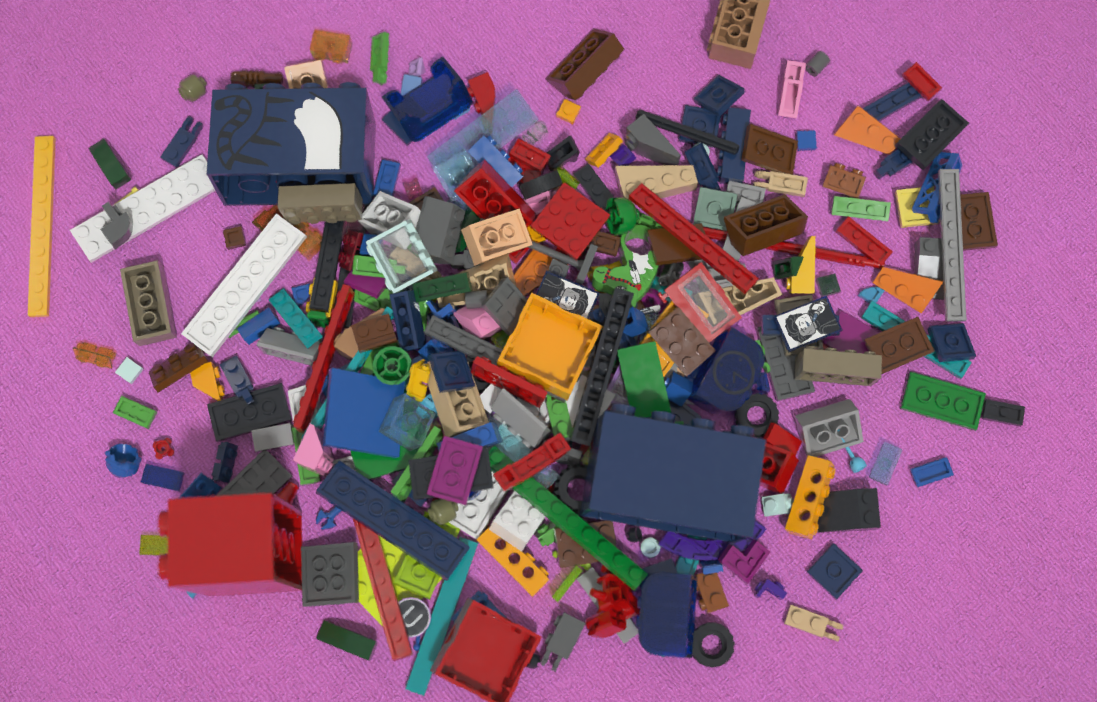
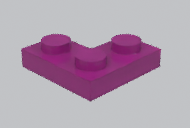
(744, 564)

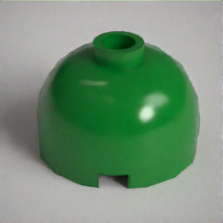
(622, 215)
(391, 365)

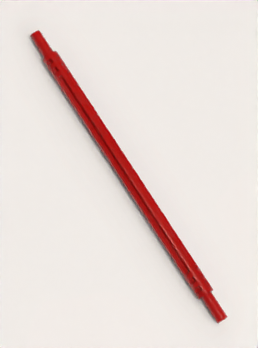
(793, 248)

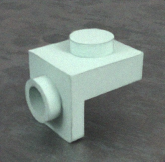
(777, 504)

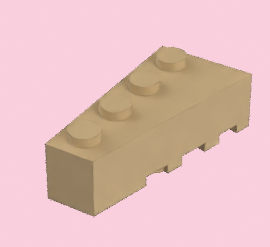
(661, 180)
(483, 277)

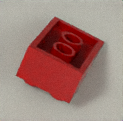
(777, 468)

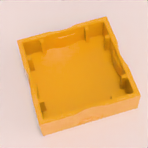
(549, 346)

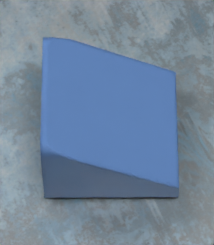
(409, 83)

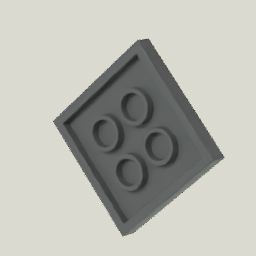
(330, 574)

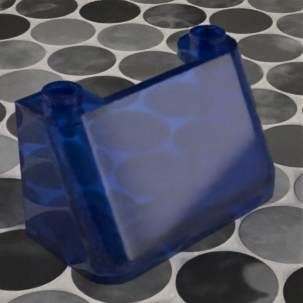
(430, 103)

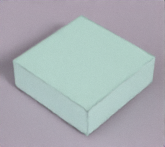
(129, 370)

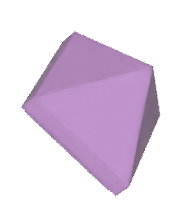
(417, 67)

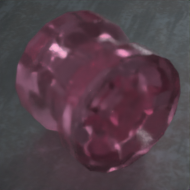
(412, 188)

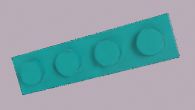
(295, 318)

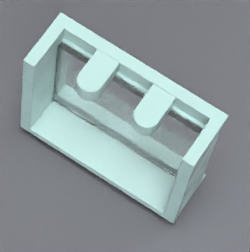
(401, 256)

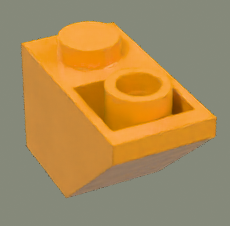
(207, 381)

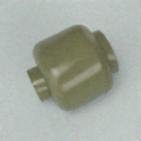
(192, 88)
(442, 511)

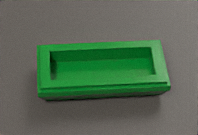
(318, 318)

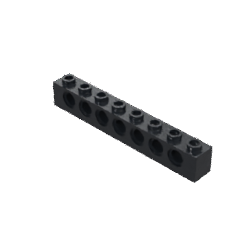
(601, 366)

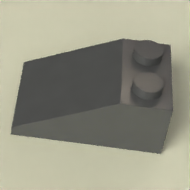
(650, 143)
(929, 261)

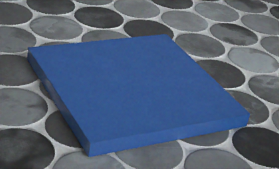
(356, 412)

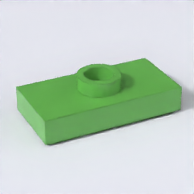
(135, 412)

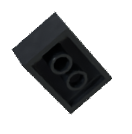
(850, 511)

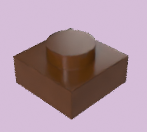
(234, 237)

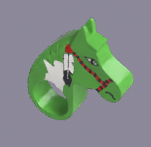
(635, 274)

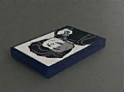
(568, 294)
(807, 324)

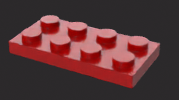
(515, 385)

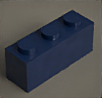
(408, 320)

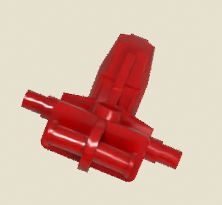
(615, 606)

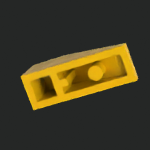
(805, 278)

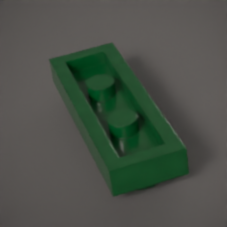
(442, 287)

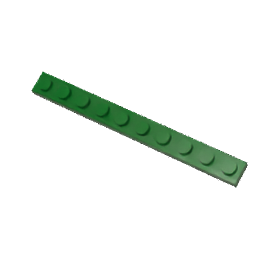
(573, 525)

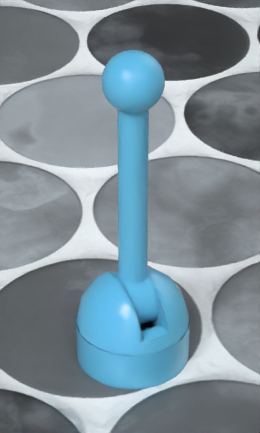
(856, 463)

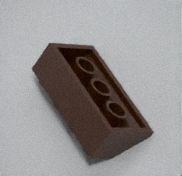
(585, 63)
(765, 224)

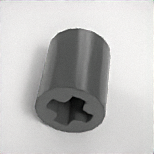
(817, 63)
(475, 298)

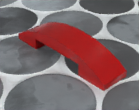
(532, 463)

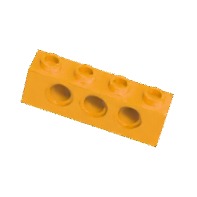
(813, 467)
(531, 585)

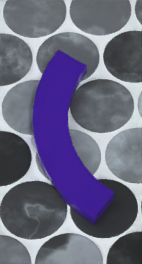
(701, 549)

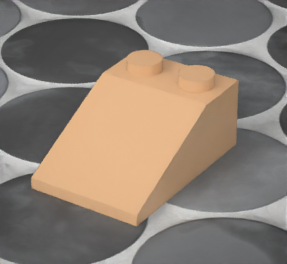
(306, 72)
(496, 236)

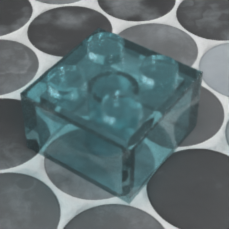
(453, 171)
(407, 422)

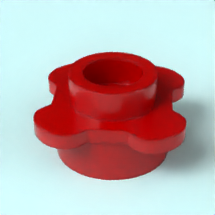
(157, 445)

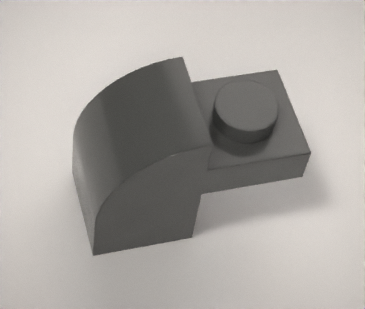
(119, 229)

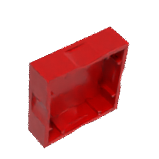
(485, 653)

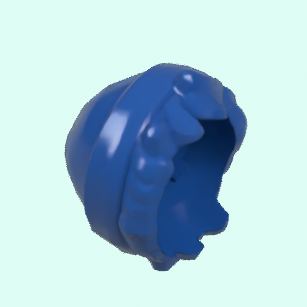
(122, 460)

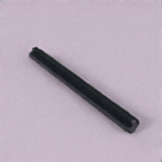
(690, 133)

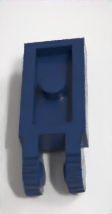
(181, 143)

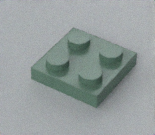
(713, 206)

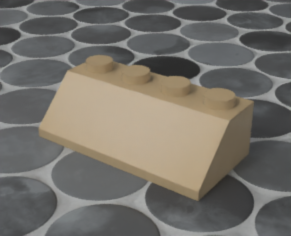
(458, 409)

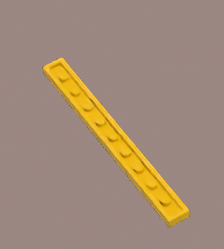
(41, 226)

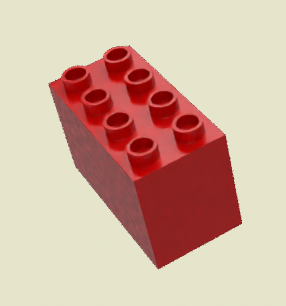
(231, 545)

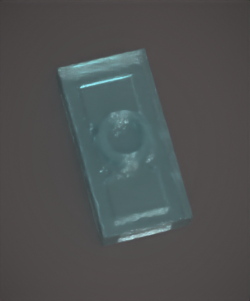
(885, 463)

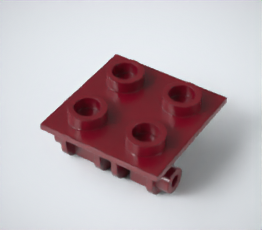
(350, 241)

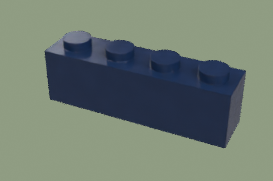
(735, 129)

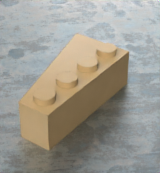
(759, 294)

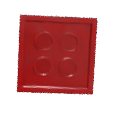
(570, 221)

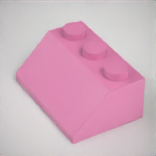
(477, 322)
(313, 454)

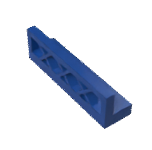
(933, 208)

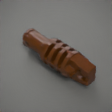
(251, 78)

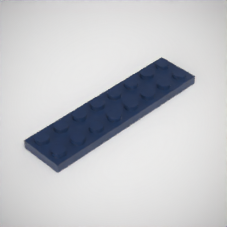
(393, 520)

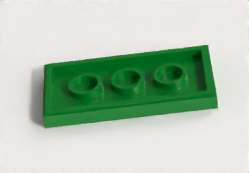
(644, 379)
(943, 401)
(376, 466)

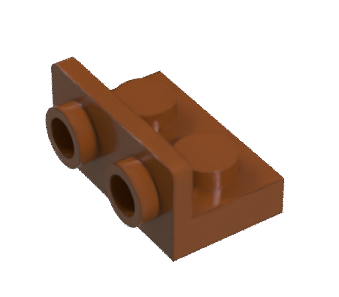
(844, 180)
(711, 593)

